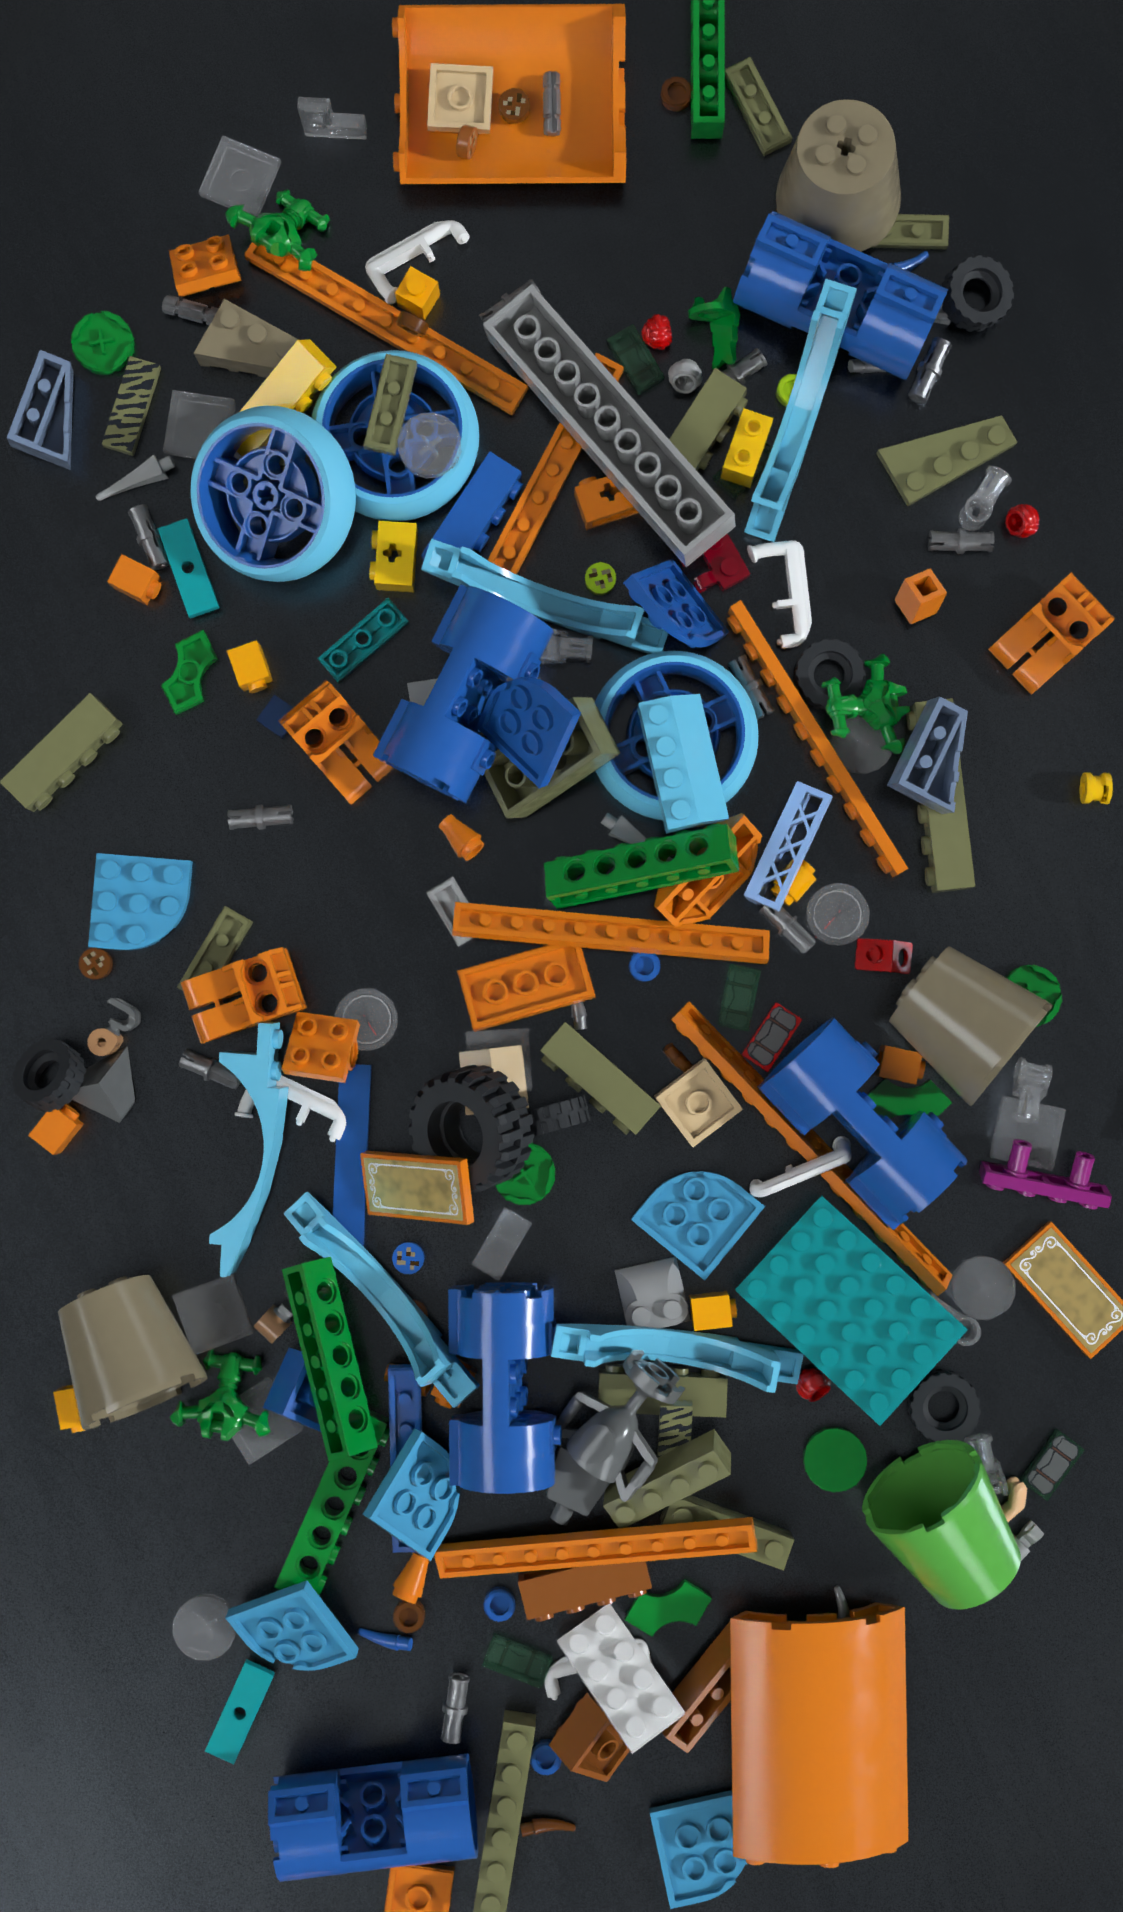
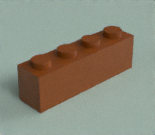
(573, 1588)
(703, 1693)

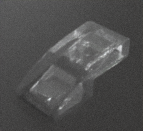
(501, 1244)

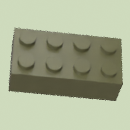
(585, 752)

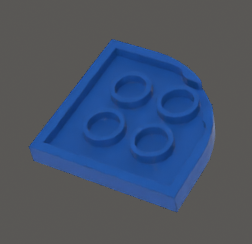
(675, 605)
(529, 725)

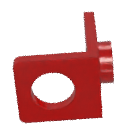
(883, 955)

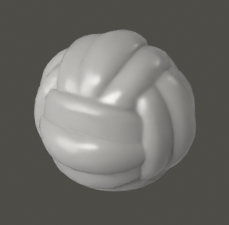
(685, 376)

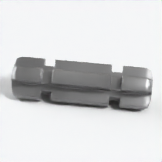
(551, 103)
(188, 309)

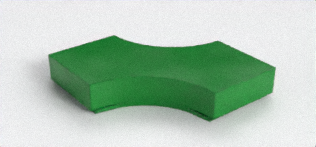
(185, 684)
(896, 1100)
(681, 1604)

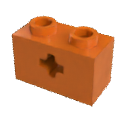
(596, 508)

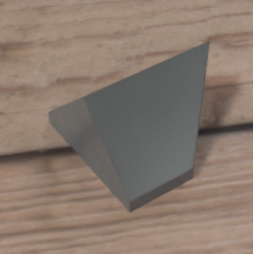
(108, 1086)

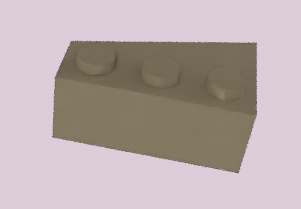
(242, 342)

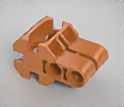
(1062, 645)
(352, 732)
(237, 980)

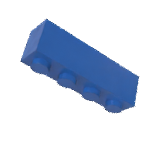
(480, 505)

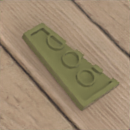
(940, 458)

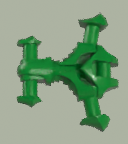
(278, 230)
(876, 705)
(224, 1410)

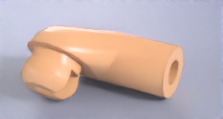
(1016, 1498)

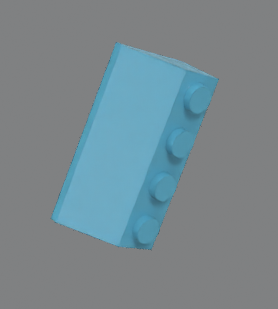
(682, 762)

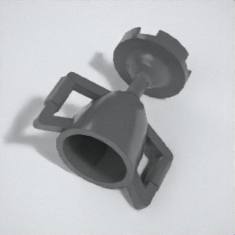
(609, 1437)

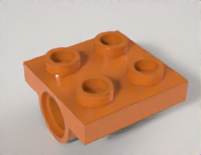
(204, 265)
(322, 1047)

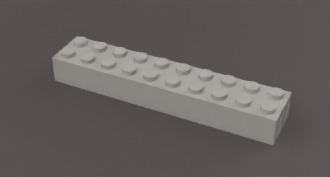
(609, 425)

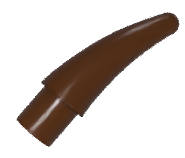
(677, 1058)
(541, 1825)

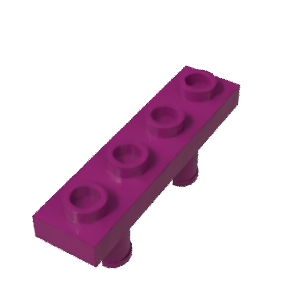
(1057, 1188)

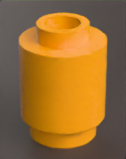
(800, 885)

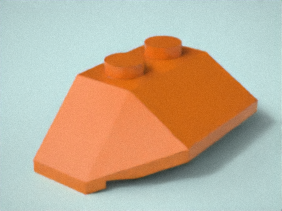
(702, 898)

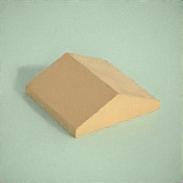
(503, 1059)

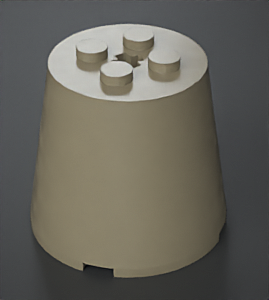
(840, 195)
(966, 1020)
(125, 1350)

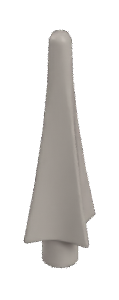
(148, 472)
(623, 830)

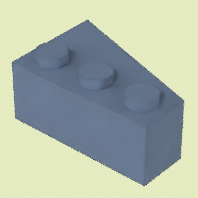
(45, 412)
(932, 755)

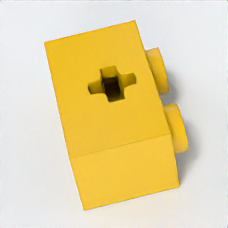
(746, 448)
(401, 573)

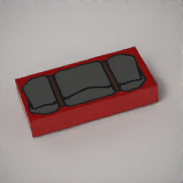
(771, 1036)

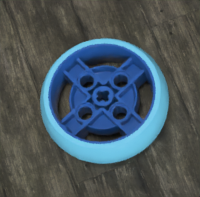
(220, 473)
(402, 498)
(647, 680)

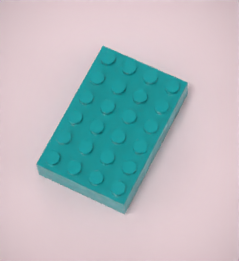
(851, 1310)

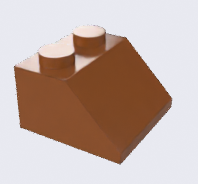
(589, 1741)

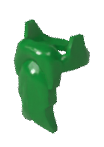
(723, 320)

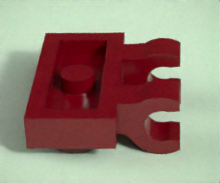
(724, 565)

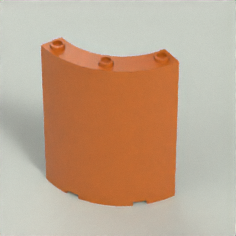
(521, 46)
(819, 1736)

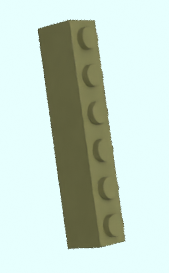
(945, 835)
(505, 1812)

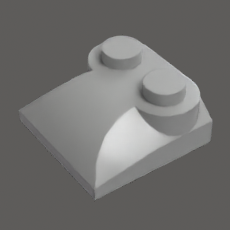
(653, 1294)

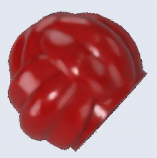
(657, 332)
(1022, 520)
(813, 1384)

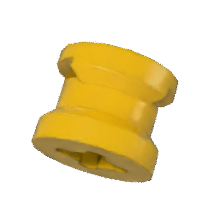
(1096, 788)

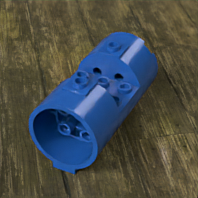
(889, 308)
(487, 646)
(904, 1162)
(503, 1444)
(373, 1817)

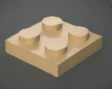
(460, 97)
(698, 1102)

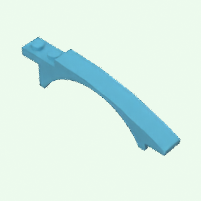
(801, 411)
(590, 617)
(259, 1075)
(411, 1326)
(746, 1361)

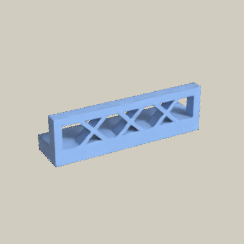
(781, 843)

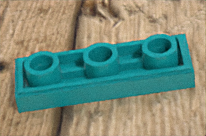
(181, 552)
(348, 654)
(233, 1726)

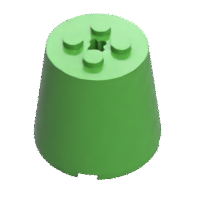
(944, 1523)

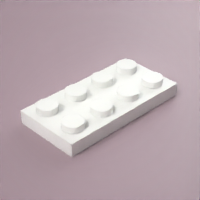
(621, 1678)

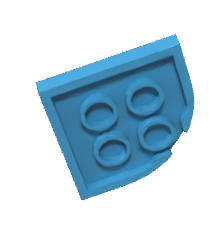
(137, 900)
(698, 1217)
(416, 1496)
(293, 1629)
(696, 1848)

